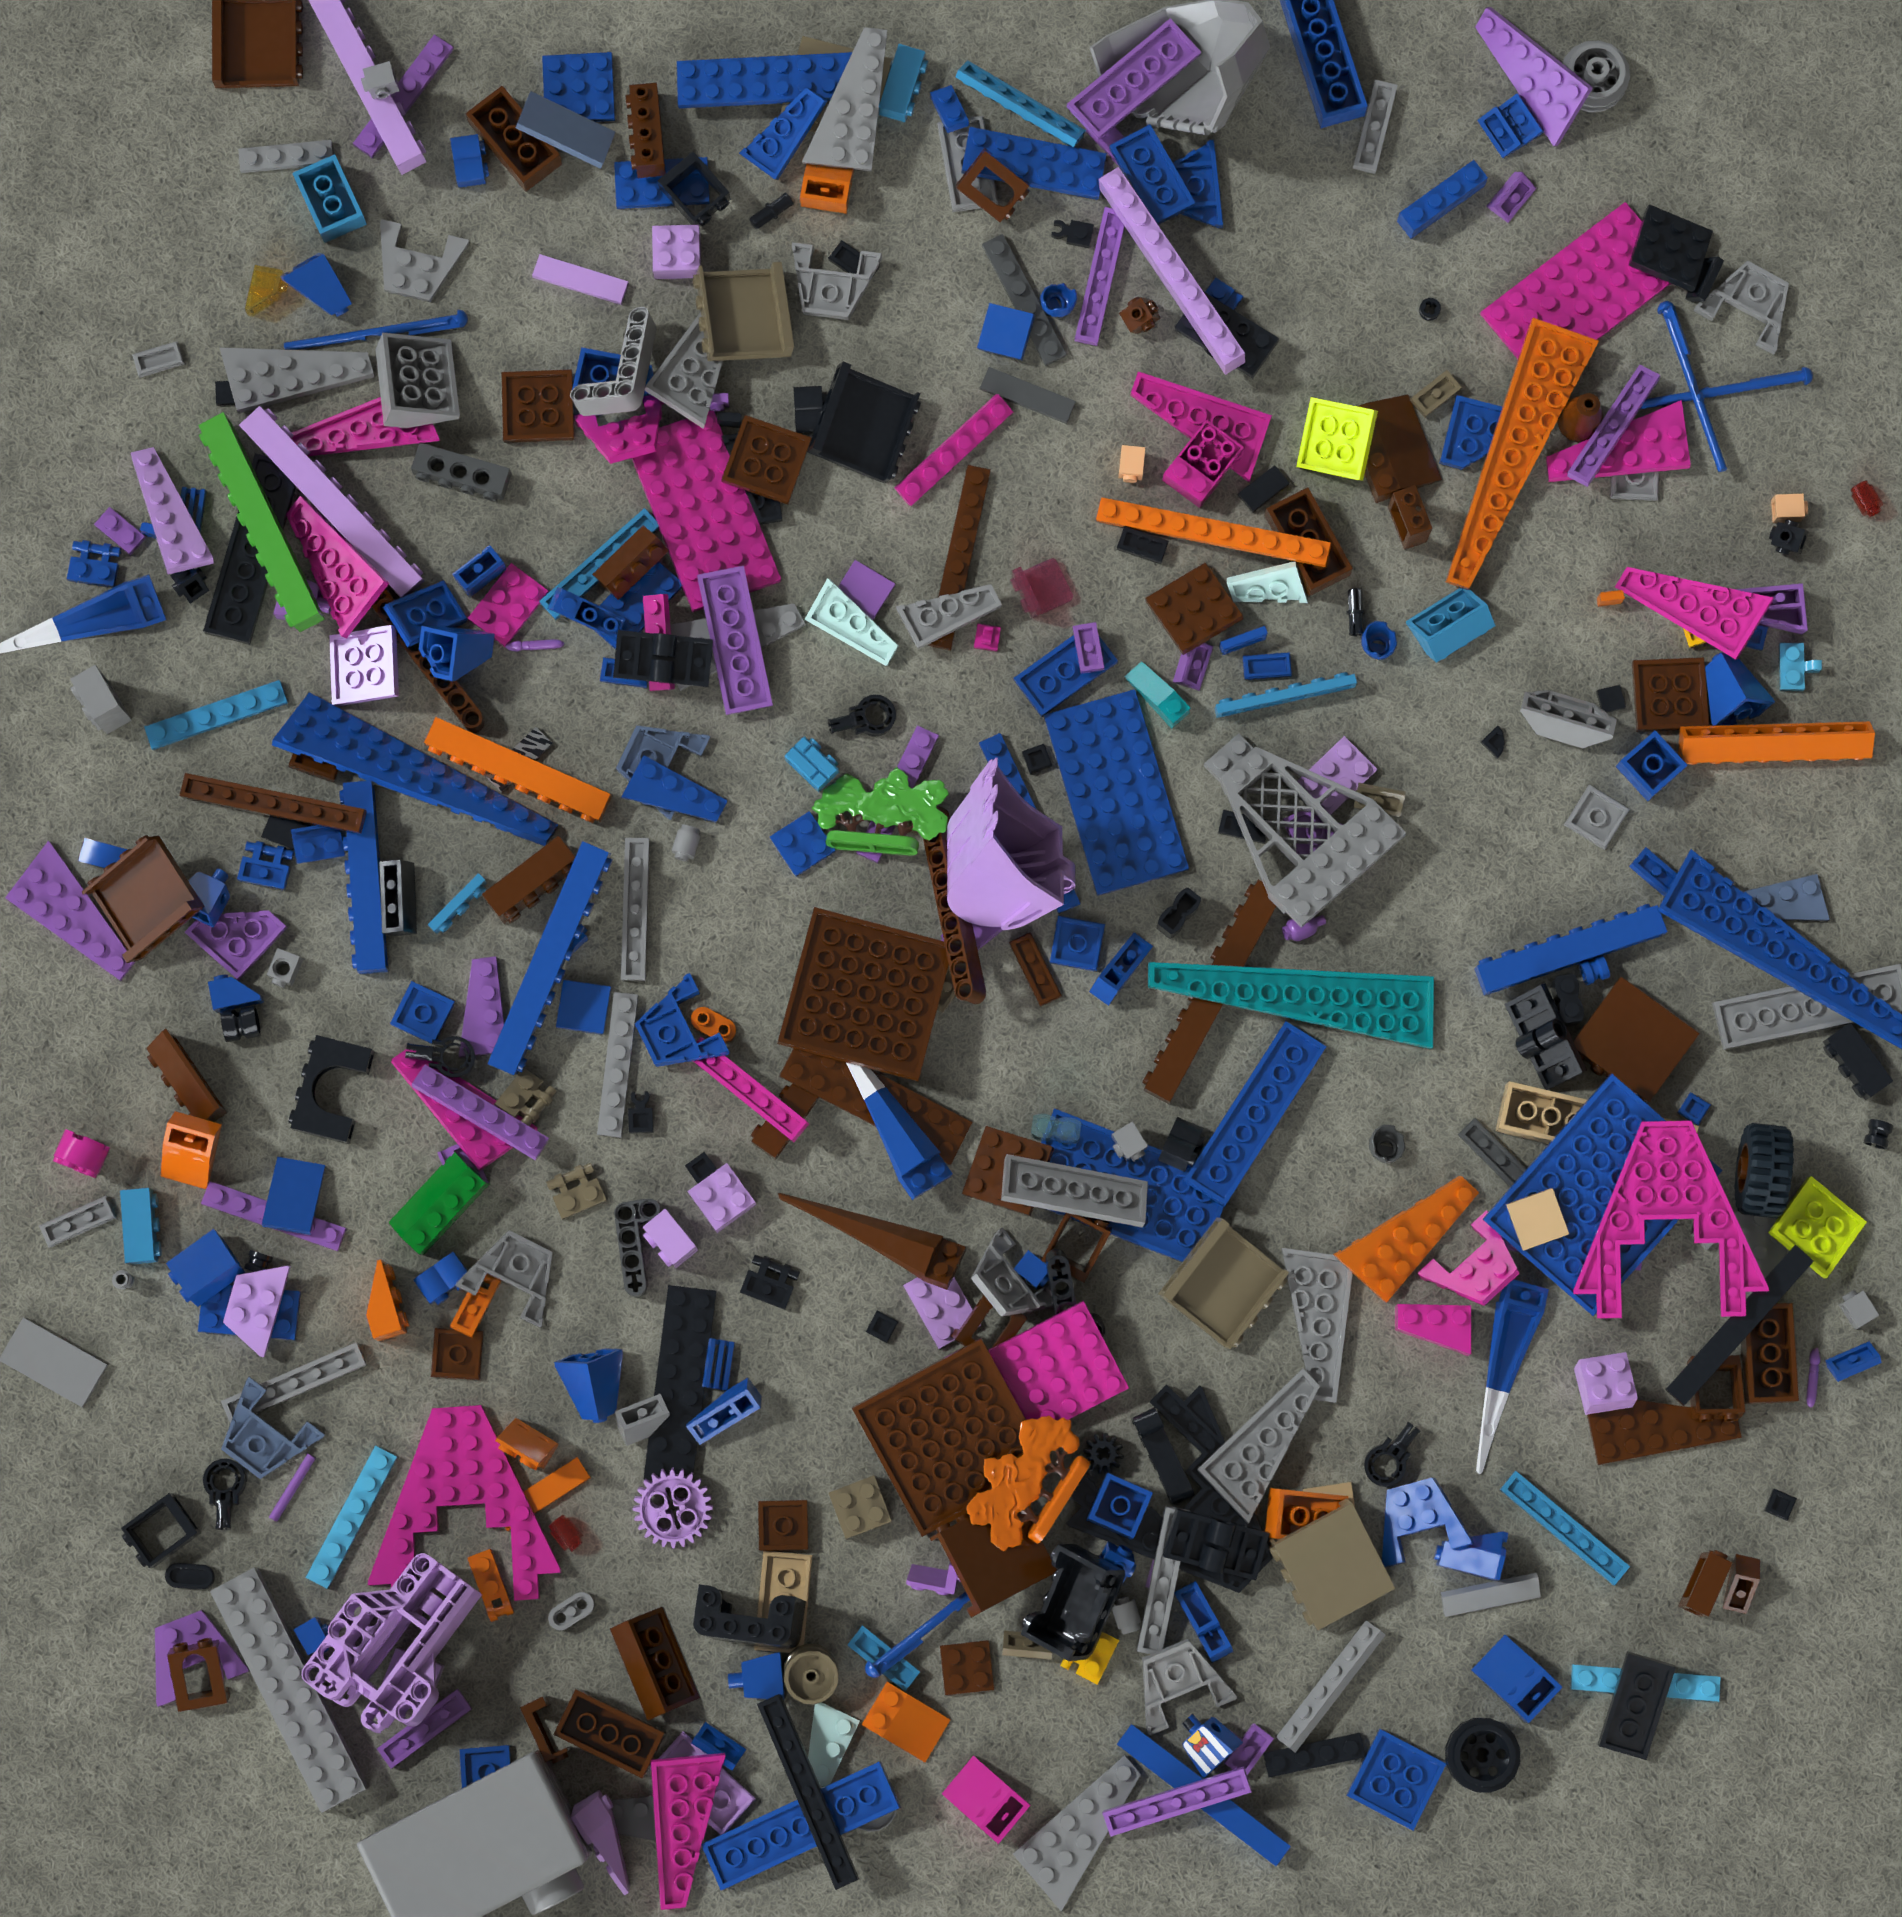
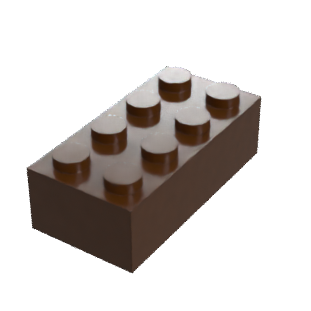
(520, 153)
(1302, 517)
(530, 881)
(1770, 1359)
(609, 1733)

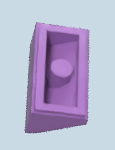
(1511, 196)
(1193, 667)

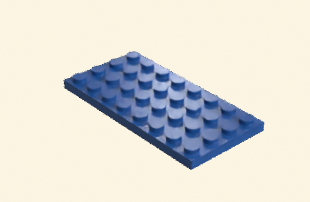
(1116, 792)
(1174, 1210)

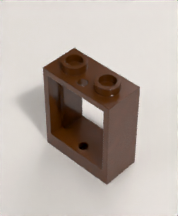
(1410, 524)
(1077, 1270)
(1733, 1365)
(1705, 1583)

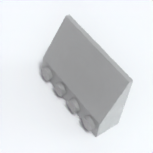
(416, 380)

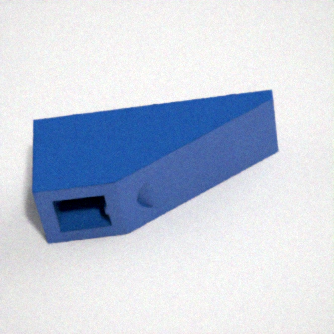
(586, 613)

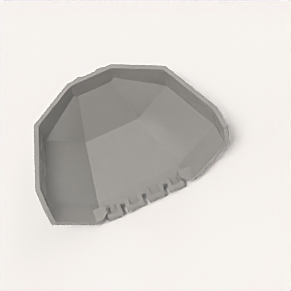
(1211, 86)

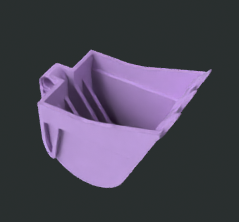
(1004, 857)

